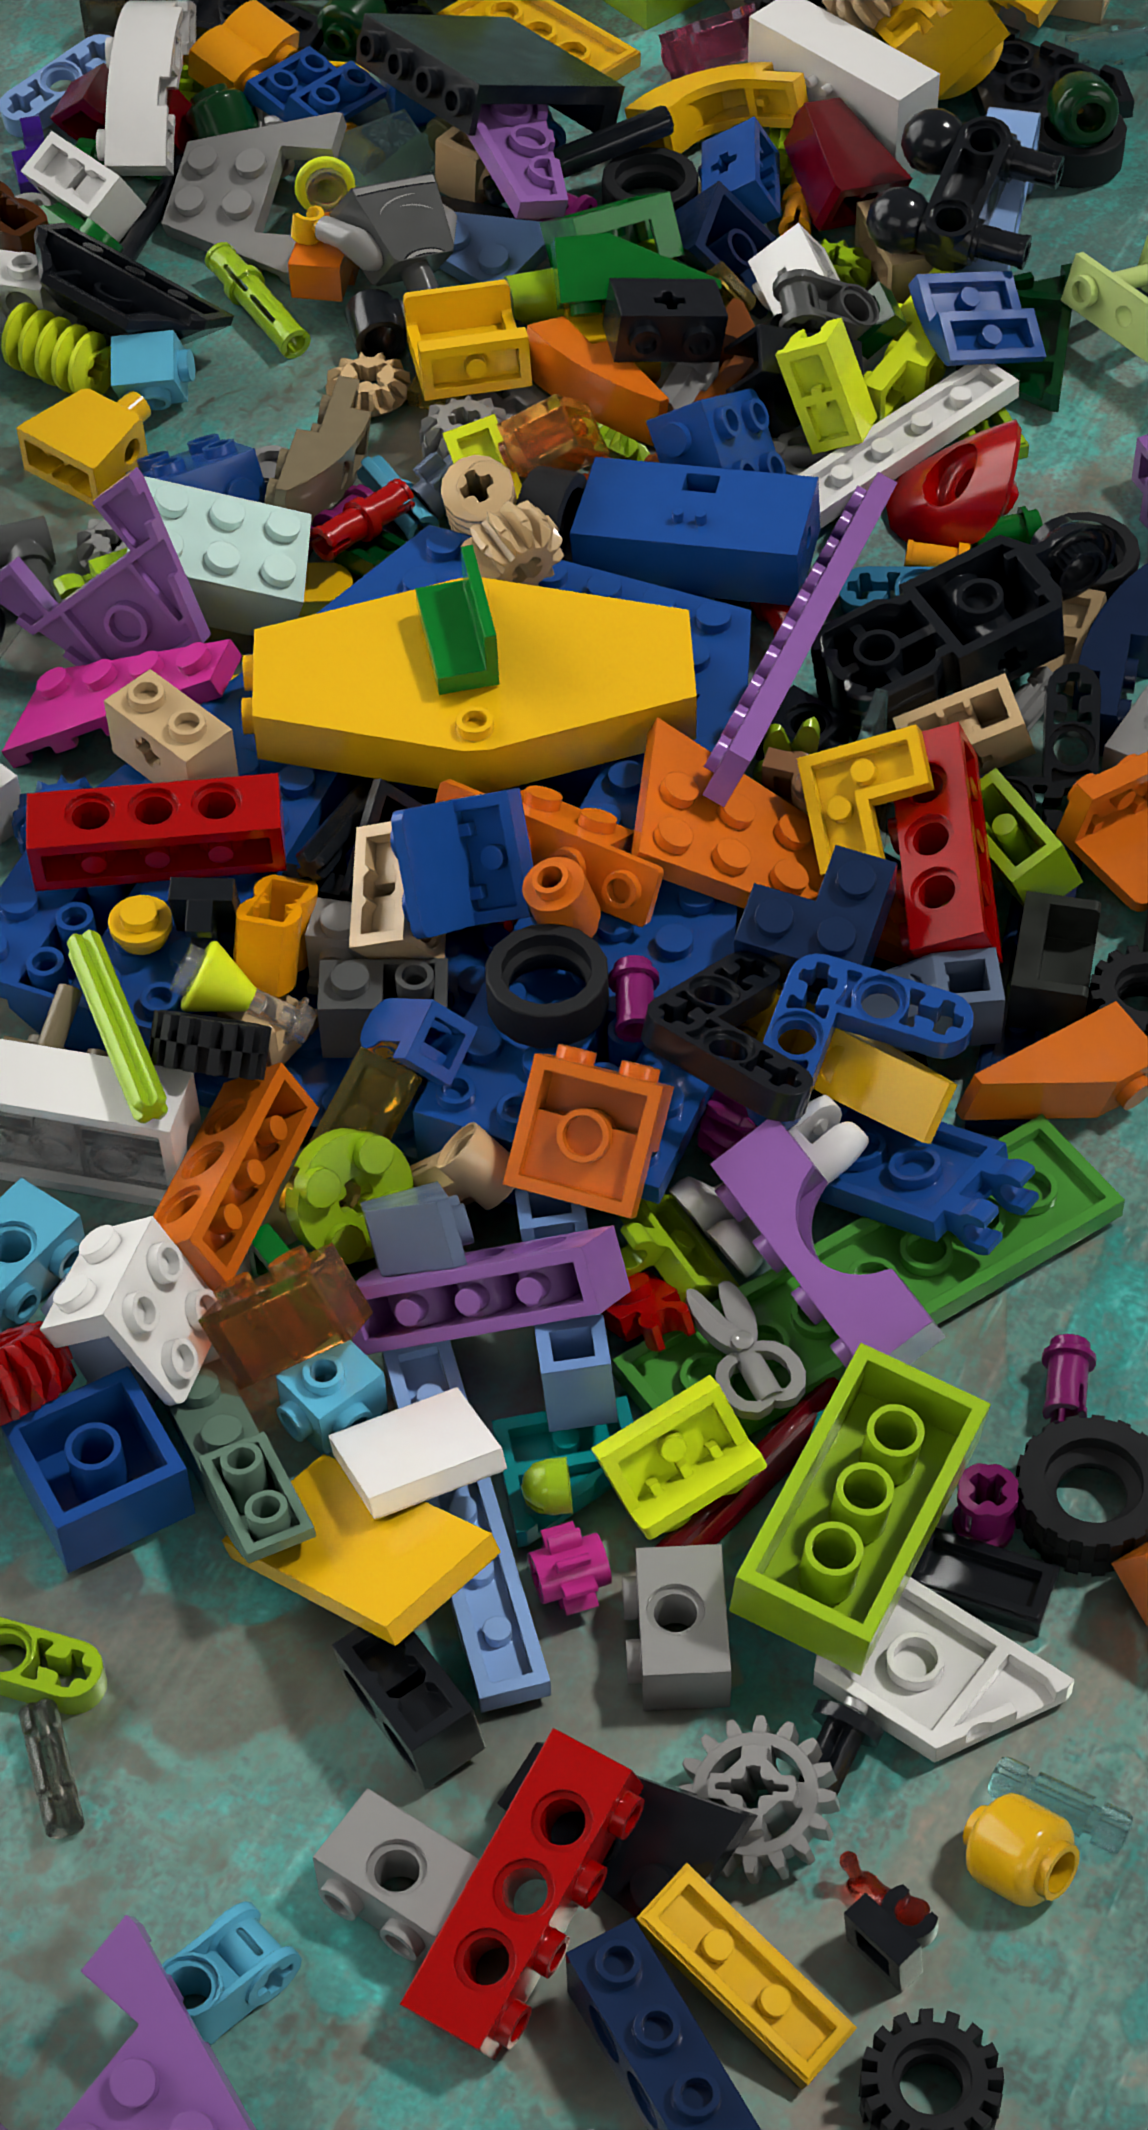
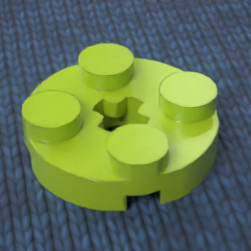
(319, 1186)

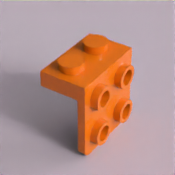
(1109, 828)

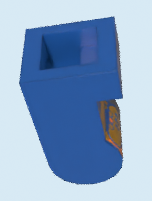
(419, 1037)

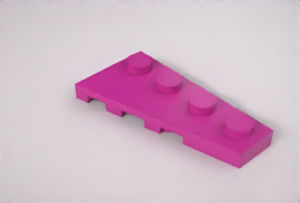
(73, 698)

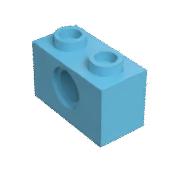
(36, 1249)

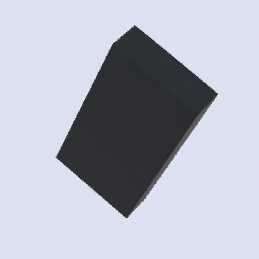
(988, 1580)

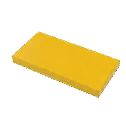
(561, 28)
(373, 1570)

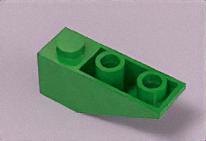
(588, 261)

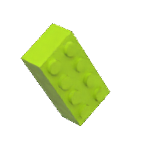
(859, 1508)

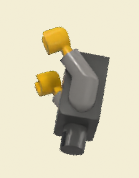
(387, 230)

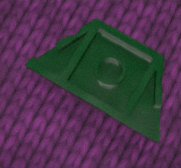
(1042, 381)

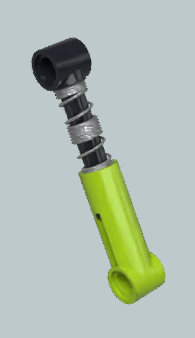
(379, 319)

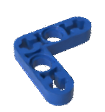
(841, 1008)

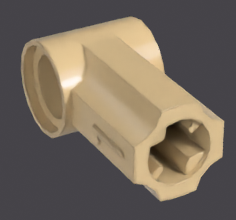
(468, 1166)

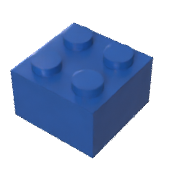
(98, 1469)

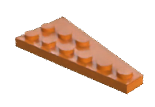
(730, 846)

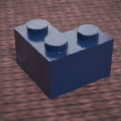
(840, 923)

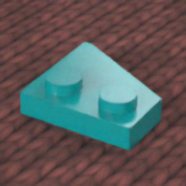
(528, 1440)

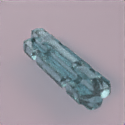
(1106, 1825)

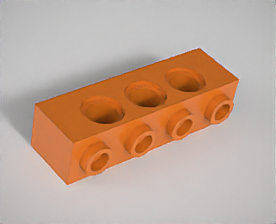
(235, 1171)

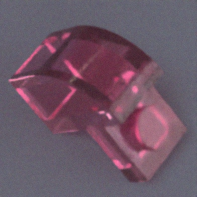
(707, 42)

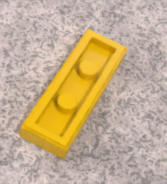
(744, 1976)

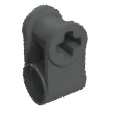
(813, 299)

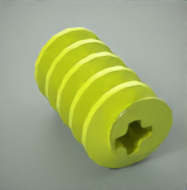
(56, 350)

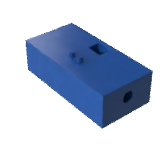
(699, 528)

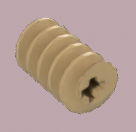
(473, 488)

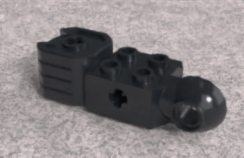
(961, 622)

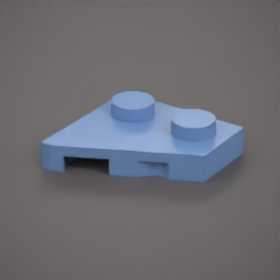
(494, 248)

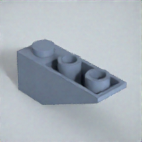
(967, 973)

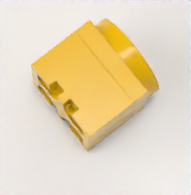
(949, 36)

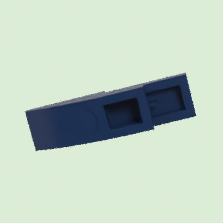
(1118, 651)

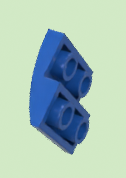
(311, 87)

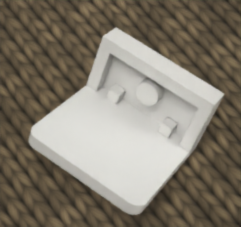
(141, 1295)

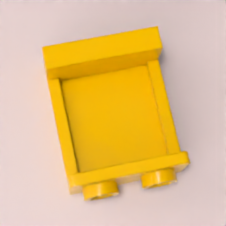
(466, 340)

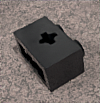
(664, 320)

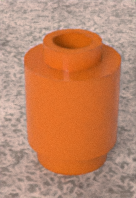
(561, 895)

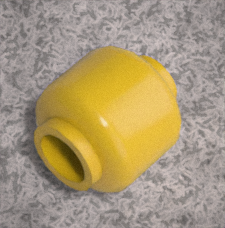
(1020, 1850)

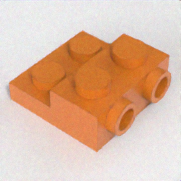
(588, 1131)

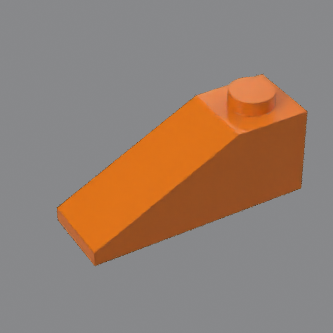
(1067, 1074)

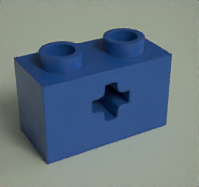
(746, 165)

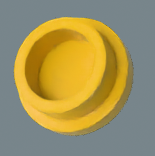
(140, 924)

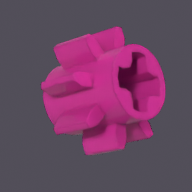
(569, 1568)

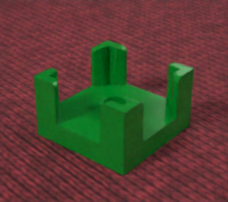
(624, 219)

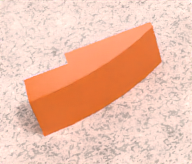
(320, 272)
(573, 367)

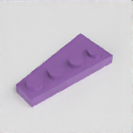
(521, 159)

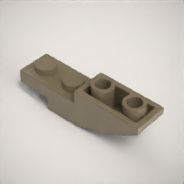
(324, 459)

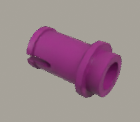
(634, 986)
(1068, 1368)

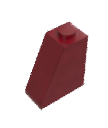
(838, 162)

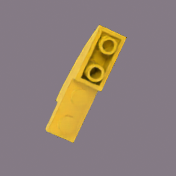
(870, 1077)

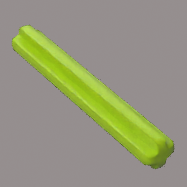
(117, 1027)

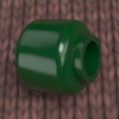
(343, 21)
(1082, 108)
(219, 112)

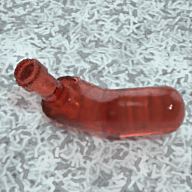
(865, 1881)

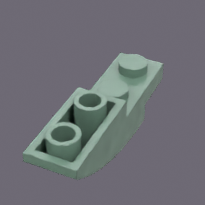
(238, 1468)

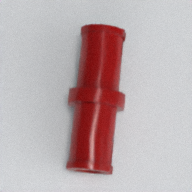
(362, 519)

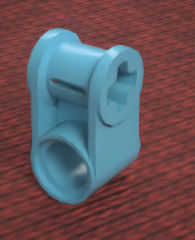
(234, 1968)

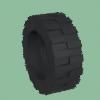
(1071, 1446)

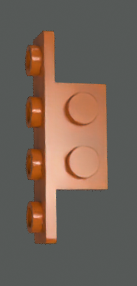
(593, 839)

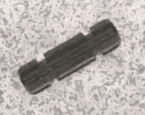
(51, 1769)

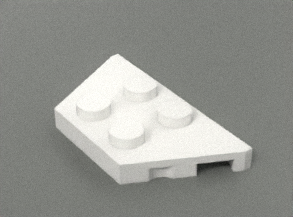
(945, 1677)

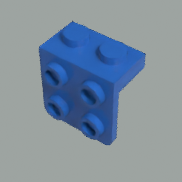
(718, 433)
(210, 466)
(462, 862)

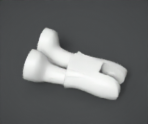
(826, 1142)

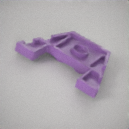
(129, 606)
(165, 2069)

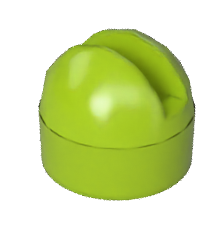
(548, 1487)

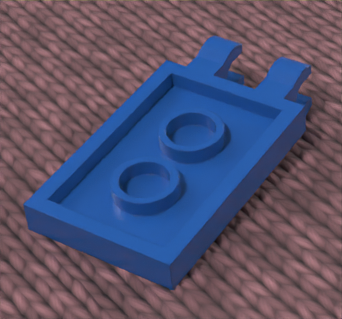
(933, 1184)

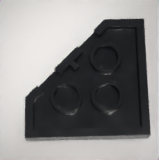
(1029, 73)

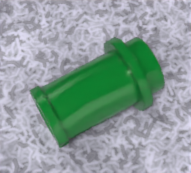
(1016, 526)

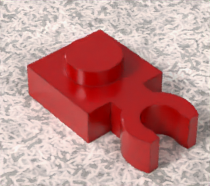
(649, 1311)

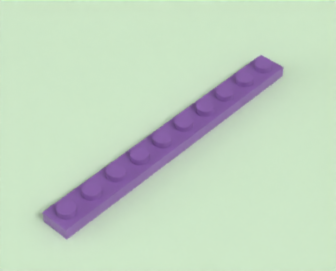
(794, 639)

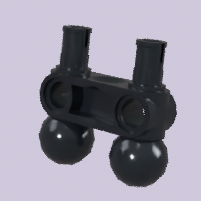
(973, 170)

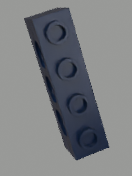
(651, 2035)

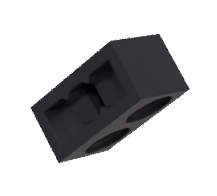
(411, 1702)

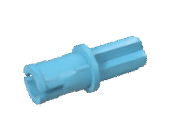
(376, 474)

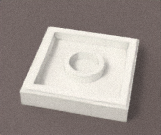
(417, 1453)

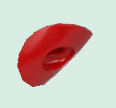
(958, 489)

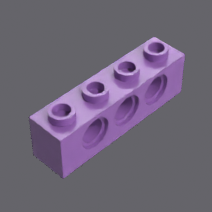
(496, 1291)

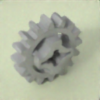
(789, 1802)

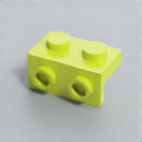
(679, 1458)

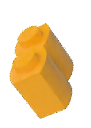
(242, 47)
(272, 932)

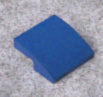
(976, 318)

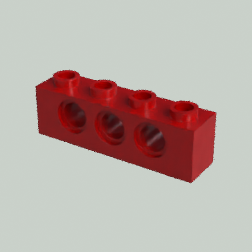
(155, 832)
(961, 869)
(560, 1781)

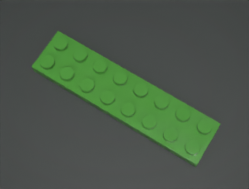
(940, 1274)

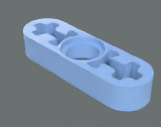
(34, 93)

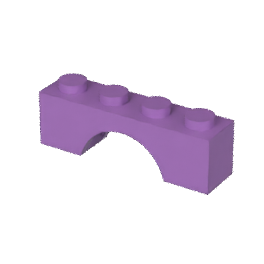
(778, 1189)

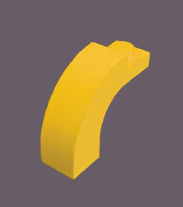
(722, 99)

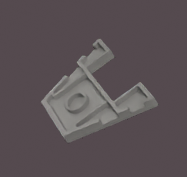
(231, 182)

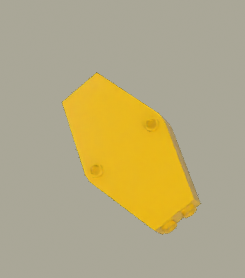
(572, 691)

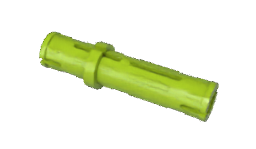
(229, 269)

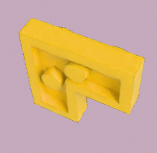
(851, 779)

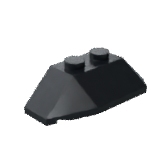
(115, 292)

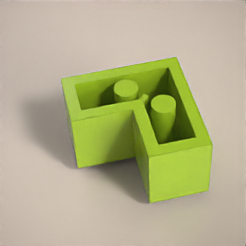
(1021, 845)

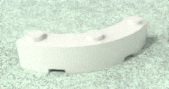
(143, 66)

